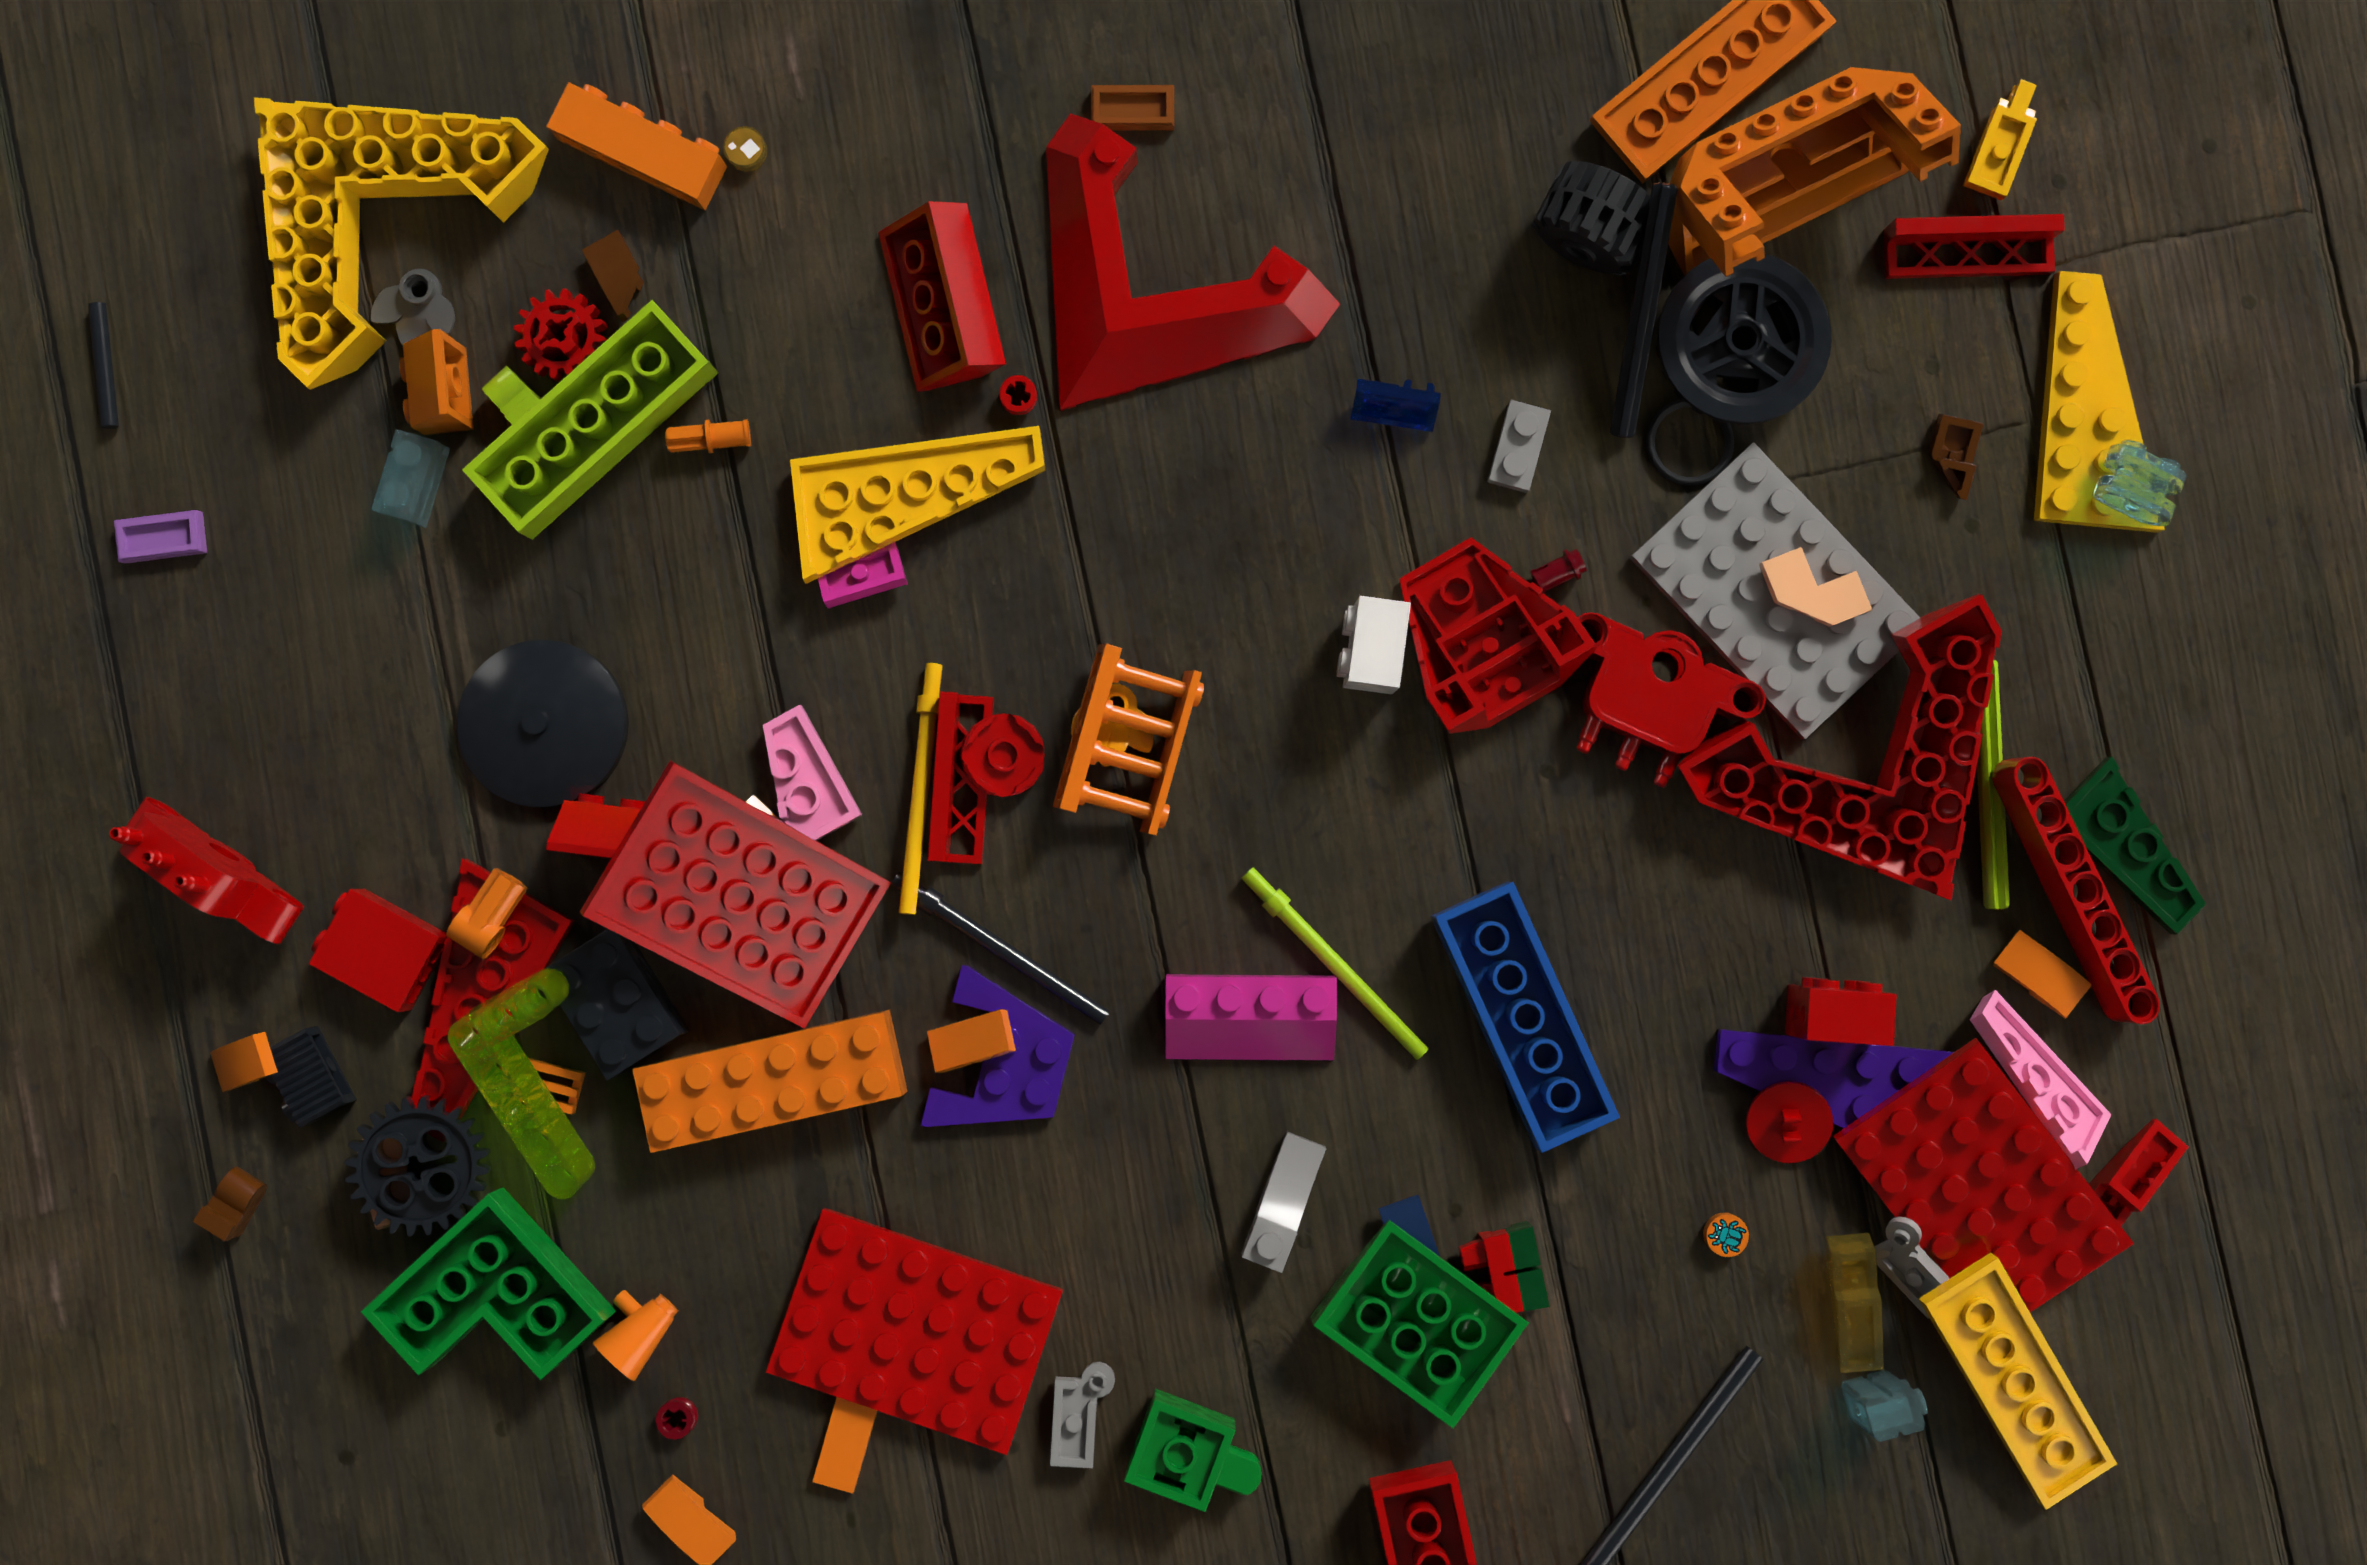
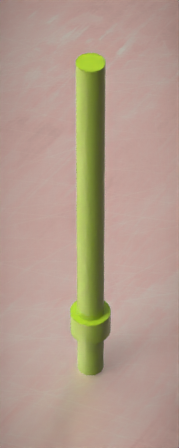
(1277, 903)

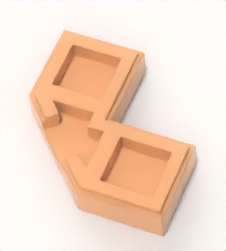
(1796, 589)

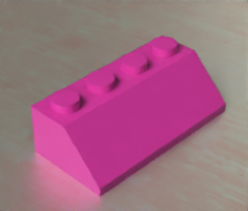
(1251, 1017)

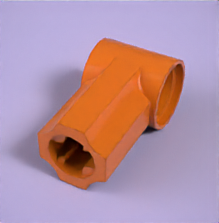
(481, 923)

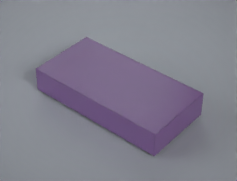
(160, 536)

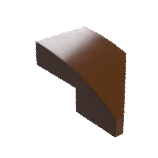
(615, 271)
(1954, 451)

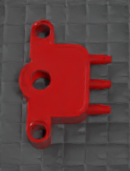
(1653, 712)
(205, 871)

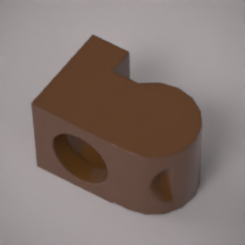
(231, 1205)

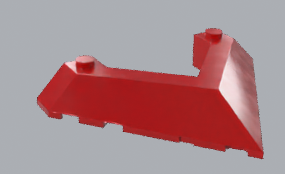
(1125, 342)
(1916, 812)

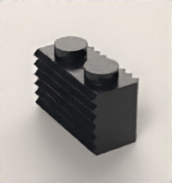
(309, 1078)

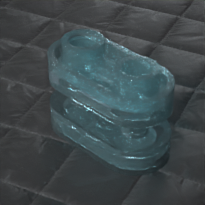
(2140, 483)

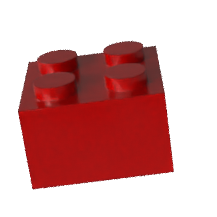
(1845, 1015)

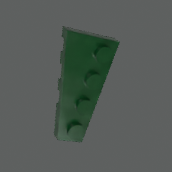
(2132, 847)

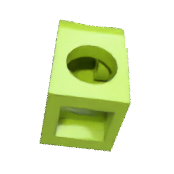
(510, 394)

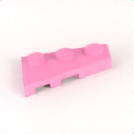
(805, 777)

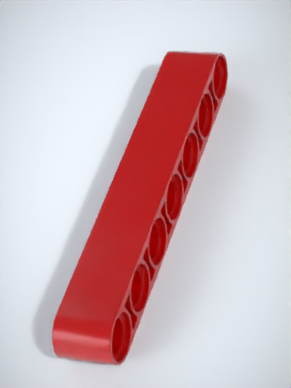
(2093, 899)

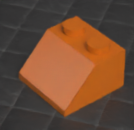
(436, 384)

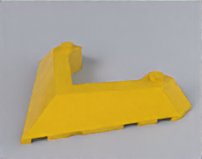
(316, 171)

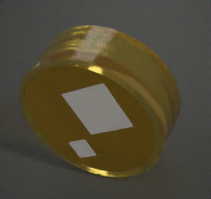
(745, 148)

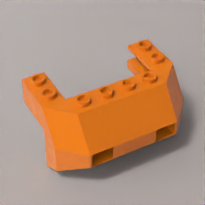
(1804, 162)

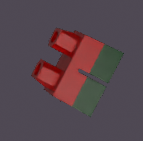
(1510, 1266)

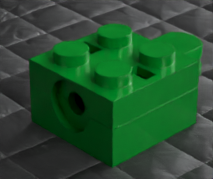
(1191, 1449)

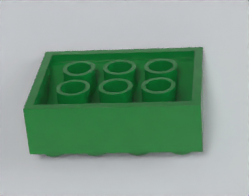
(1418, 1322)

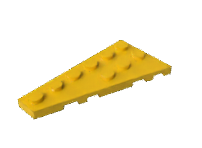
(881, 494)

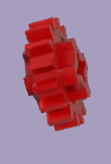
(547, 342)

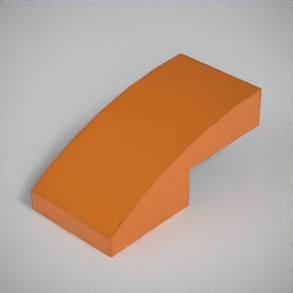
(2042, 974)
(243, 1061)
(688, 1523)

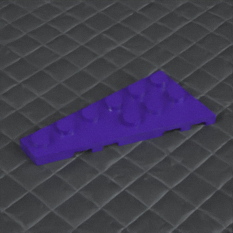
(1846, 1074)

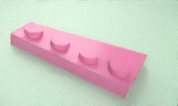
(2044, 1081)

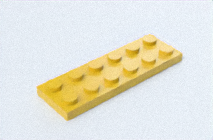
(2018, 1380)

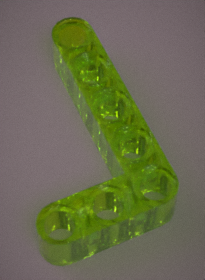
(521, 1081)

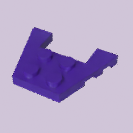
(1014, 1084)

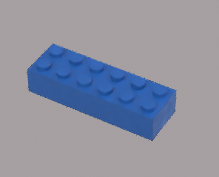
(1525, 1016)

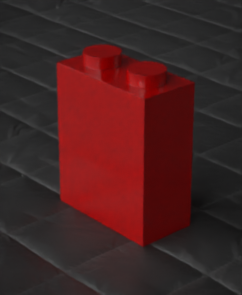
(378, 949)

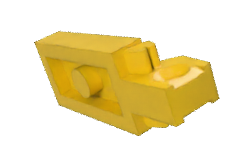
(2003, 143)

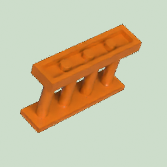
(1087, 750)

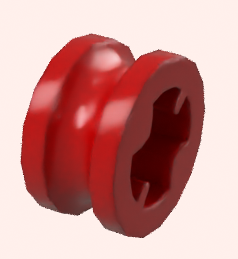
(1006, 399)

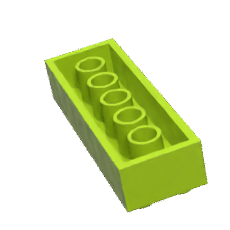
(590, 421)

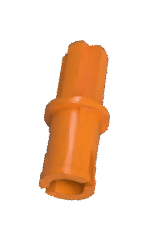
(708, 436)

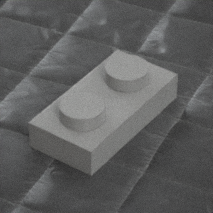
(1519, 446)

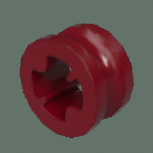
(679, 1430)

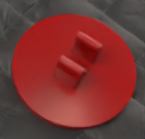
(1789, 1122)

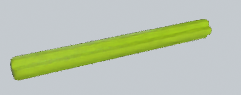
(1991, 808)

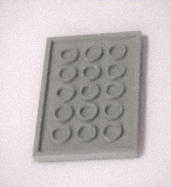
(1712, 574)

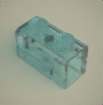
(410, 478)
(1884, 1405)

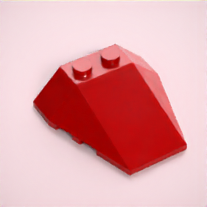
(1487, 637)

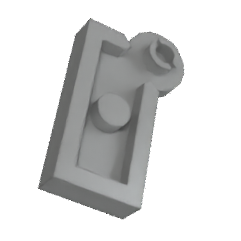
(1907, 1262)
(1076, 1415)

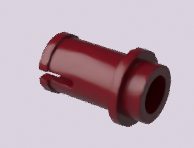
(1559, 570)

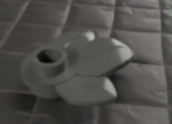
(412, 313)

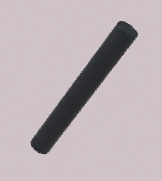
(103, 365)

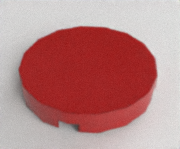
(1002, 755)

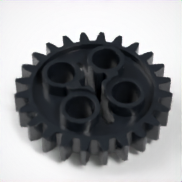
(426, 1201)

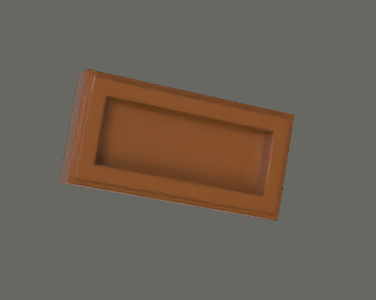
(1133, 107)

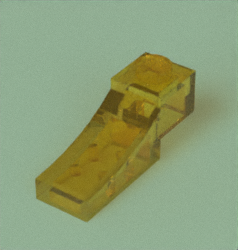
(1855, 1302)

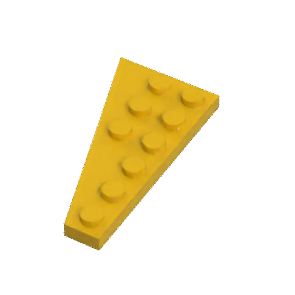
(2083, 407)

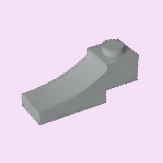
(1283, 1202)

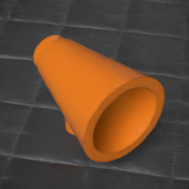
(637, 1336)

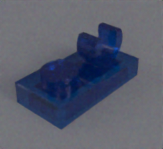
(1396, 405)

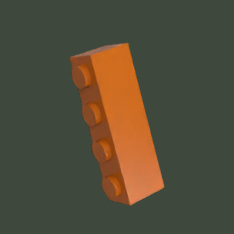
(637, 145)

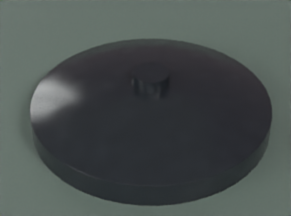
(542, 723)

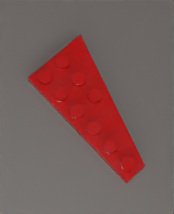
(465, 981)

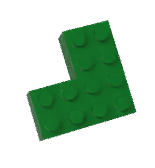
(493, 1269)

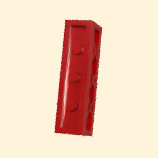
(1972, 230)
(944, 782)

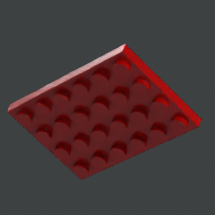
(735, 895)
(1983, 1178)
(914, 1331)

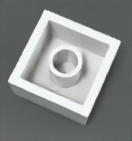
(1375, 644)

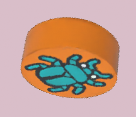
(1726, 1234)

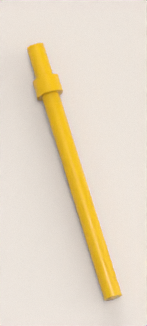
(928, 709)

